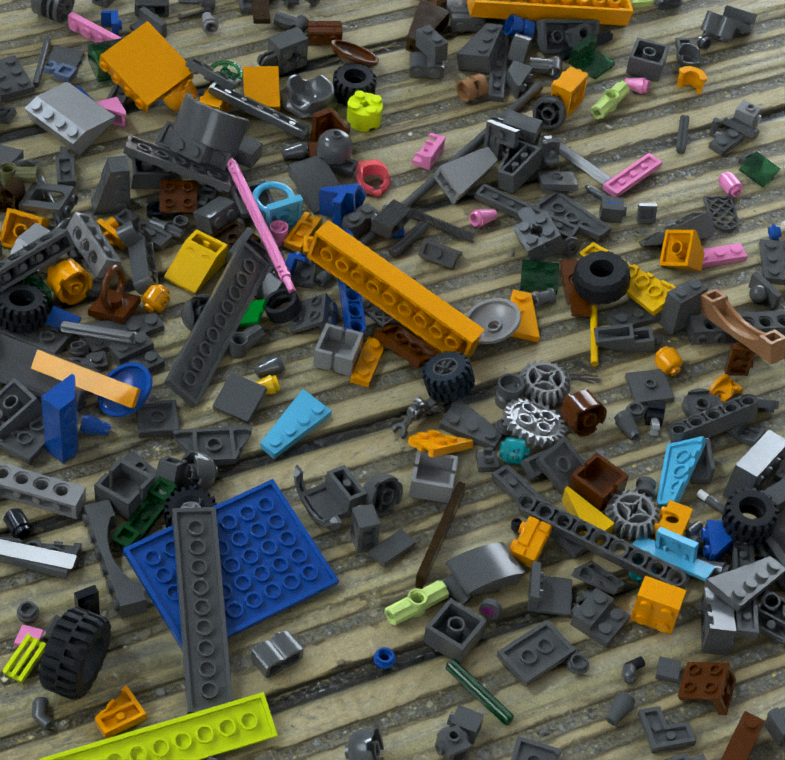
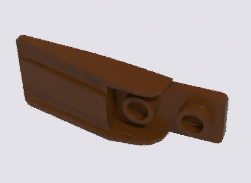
(578, 305)

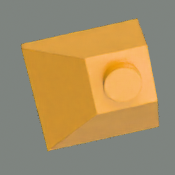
(682, 250)

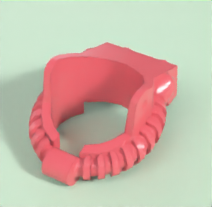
(373, 167)

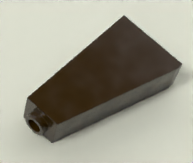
(426, 15)

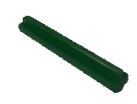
(479, 692)

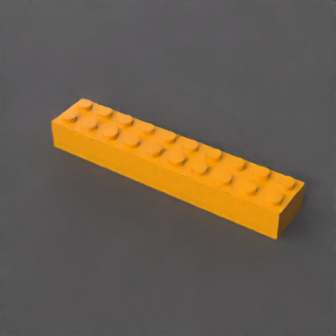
(606, 11)
(393, 291)

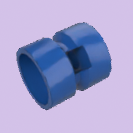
(515, 24)

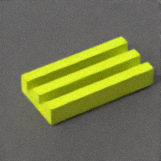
(34, 642)

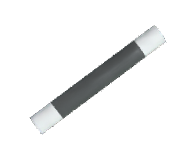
(711, 501)

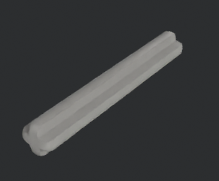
(583, 164)

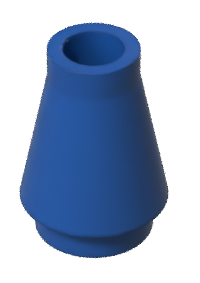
(93, 425)

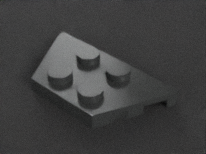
(220, 443)

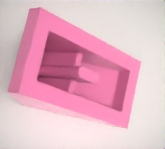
(115, 107)

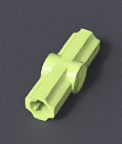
(610, 100)
(416, 602)

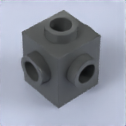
(453, 743)

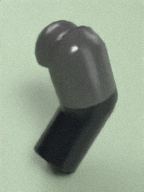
(630, 668)

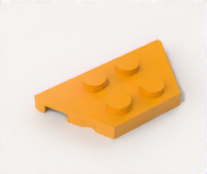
(438, 443)

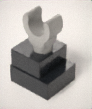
(654, 416)

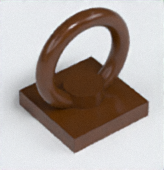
(114, 304)

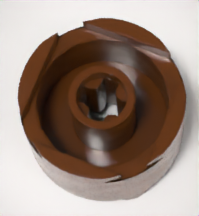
(582, 412)

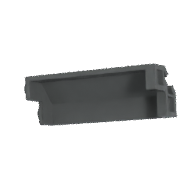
(16, 362)

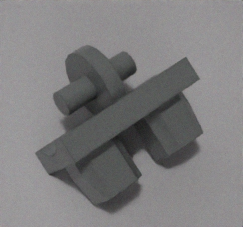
(550, 151)

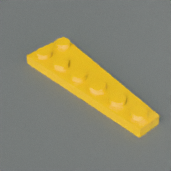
(643, 287)

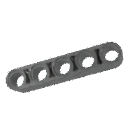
(715, 419)

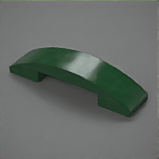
(146, 514)

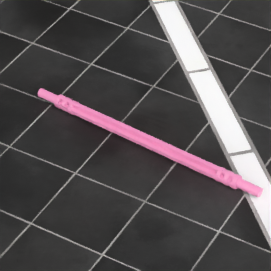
(260, 224)

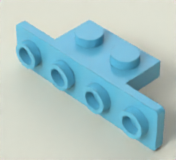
(676, 551)

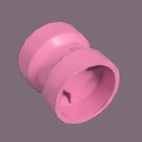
(279, 231)

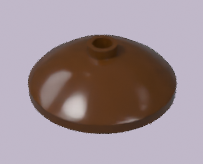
(353, 53)

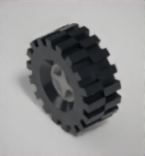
(186, 499)

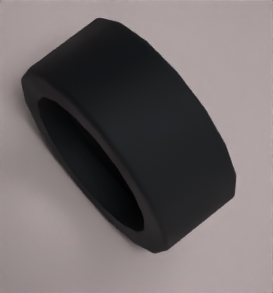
(286, 313)

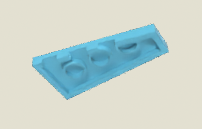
(296, 422)
(678, 468)

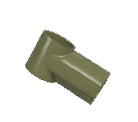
(25, 174)

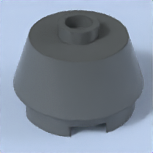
(549, 110)

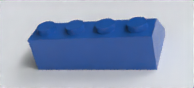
(61, 420)

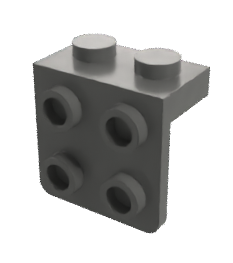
(315, 312)

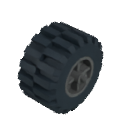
(448, 376)

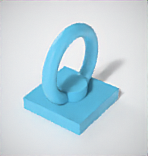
(285, 210)

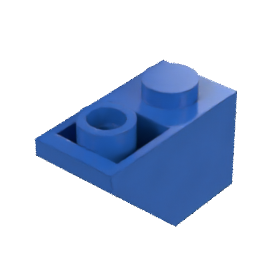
(716, 540)

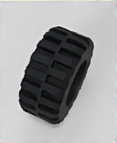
(75, 653)

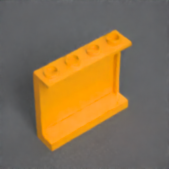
(145, 66)

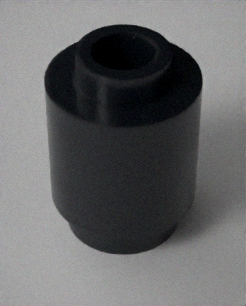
(17, 523)

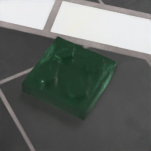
(539, 276)

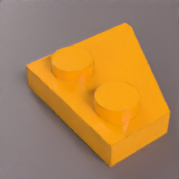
(120, 714)

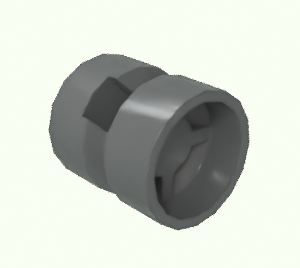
(508, 388)

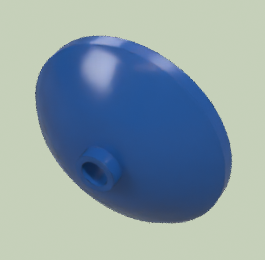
(132, 374)

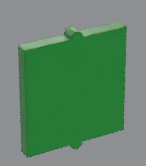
(253, 313)

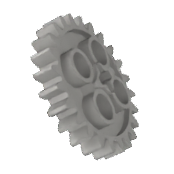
(533, 422)

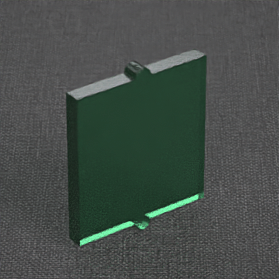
(759, 169)

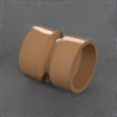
(472, 87)

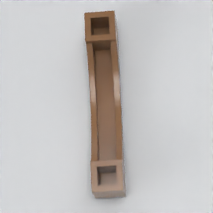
(718, 309)

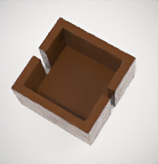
(598, 481)

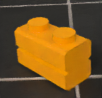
(531, 541)

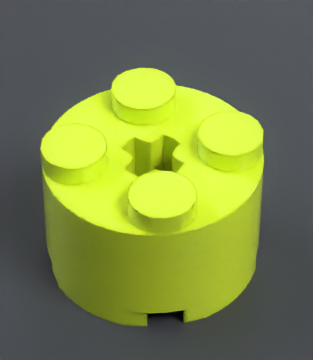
(364, 111)

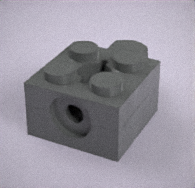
(286, 50)
(528, 125)
(537, 234)

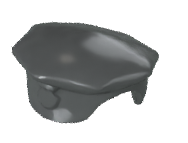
(308, 96)

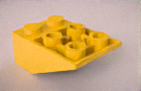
(197, 261)

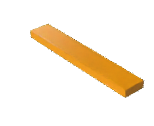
(86, 379)

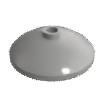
(497, 317)

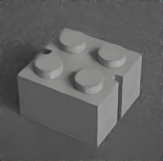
(333, 354)
(433, 477)

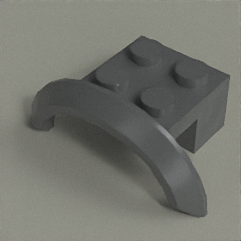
(332, 499)

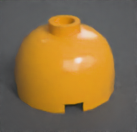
(174, 98)

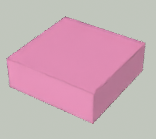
(24, 630)

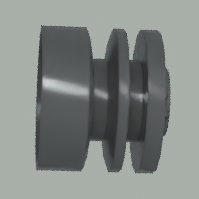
(53, 9)

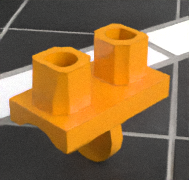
(109, 230)

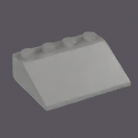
(70, 116)

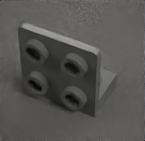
(548, 593)

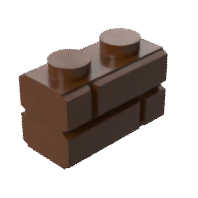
(323, 32)

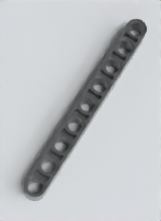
(595, 534)

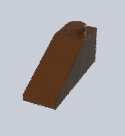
(744, 737)

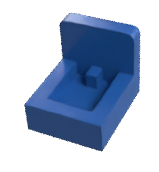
(110, 18)
(293, 259)

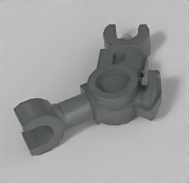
(414, 413)

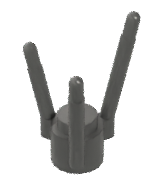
(206, 4)

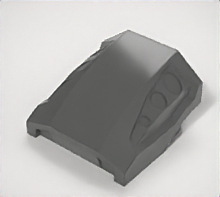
(772, 616)

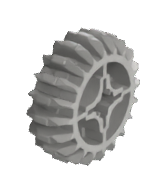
(544, 378)
(633, 514)

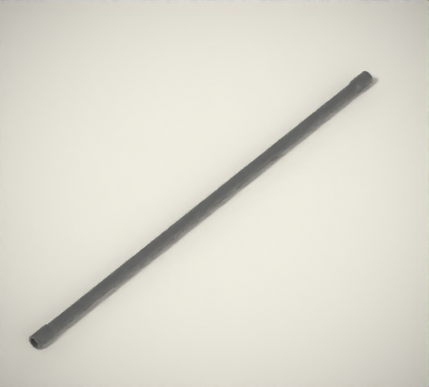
(535, 89)

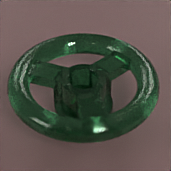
(225, 63)

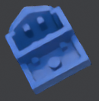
(340, 201)

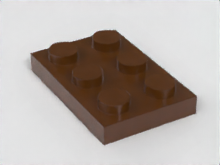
(406, 344)

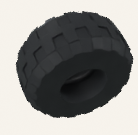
(601, 277)

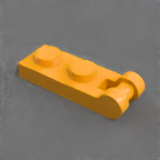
(305, 227)

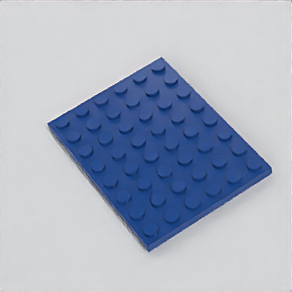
(263, 558)

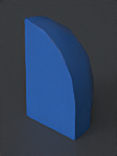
(58, 315)

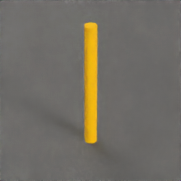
(593, 324)

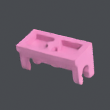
(429, 152)

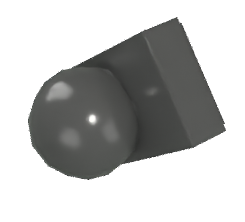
(763, 291)

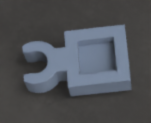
(61, 72)

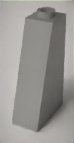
(464, 173)

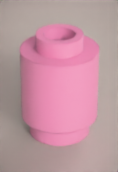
(730, 184)

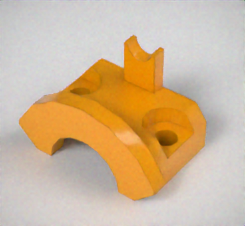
(692, 76)
(725, 388)

